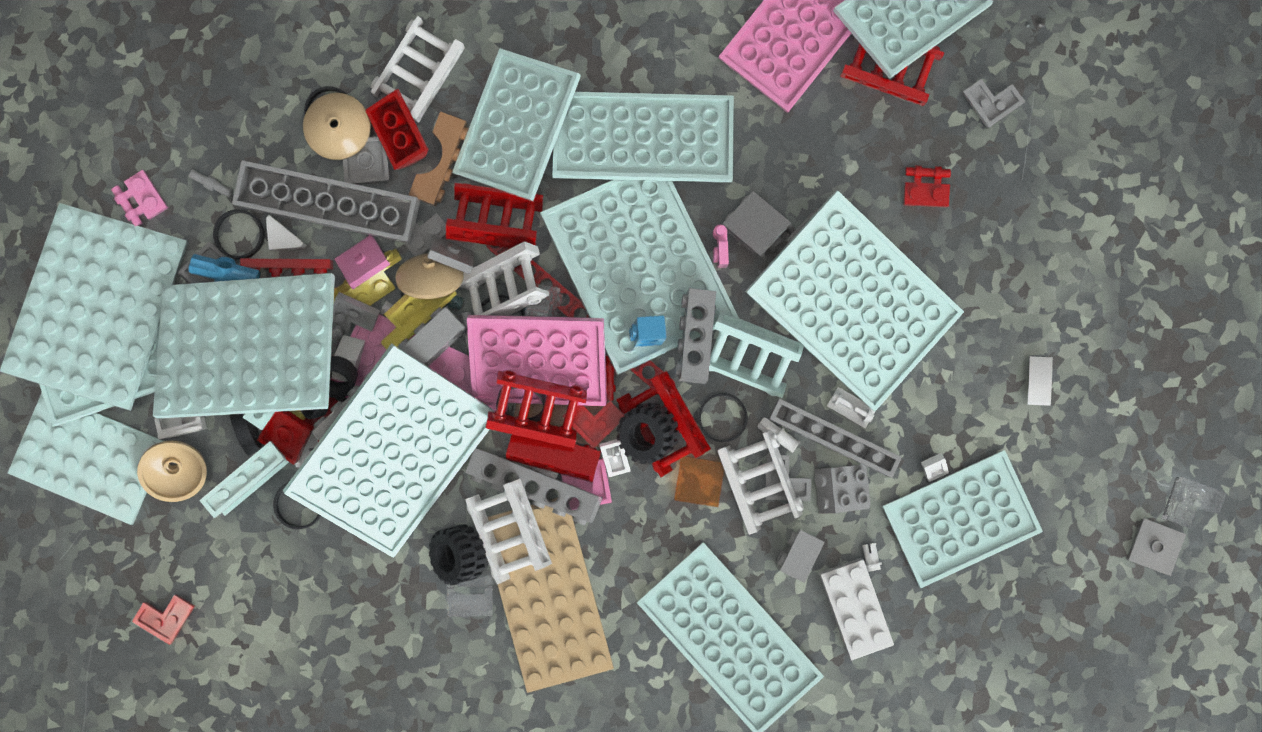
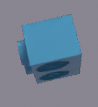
(648, 331)

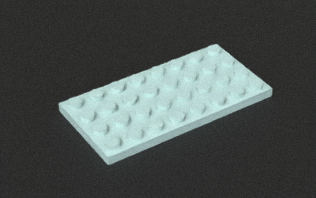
(646, 137)
(730, 639)

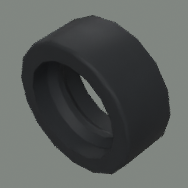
(346, 369)

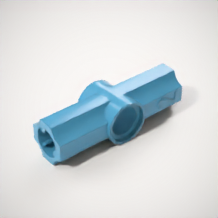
(220, 269)

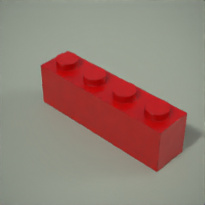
(573, 462)

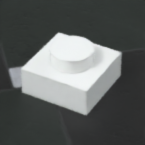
(935, 467)

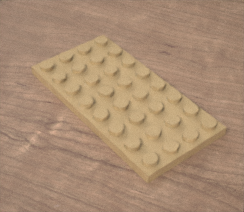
(552, 608)

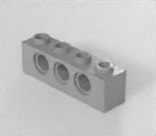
(705, 302)

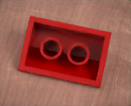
(397, 131)

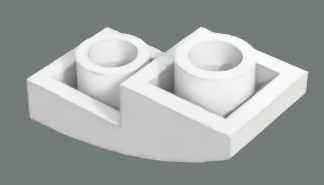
(1040, 380)

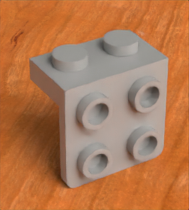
(842, 489)

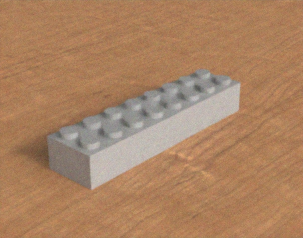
(326, 202)
(425, 346)

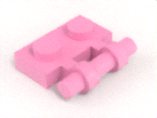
(145, 194)
(720, 253)

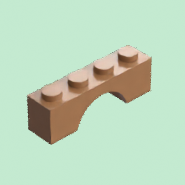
(429, 186)

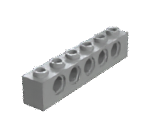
(835, 438)
(588, 502)

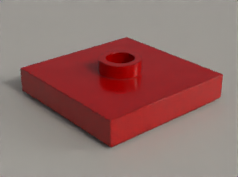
(287, 433)

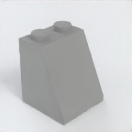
(759, 228)

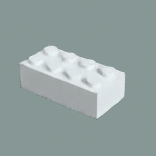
(856, 609)

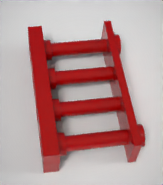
(895, 85)
(489, 234)
(296, 266)
(675, 404)
(542, 429)

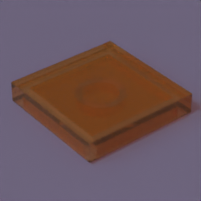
(699, 481)

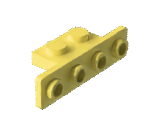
(374, 287)
(409, 314)

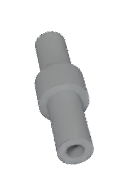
(210, 183)

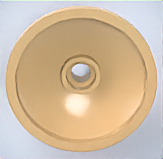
(342, 140)
(427, 278)
(168, 481)

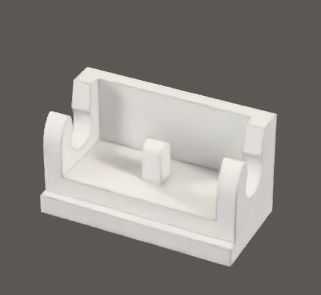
(179, 426)

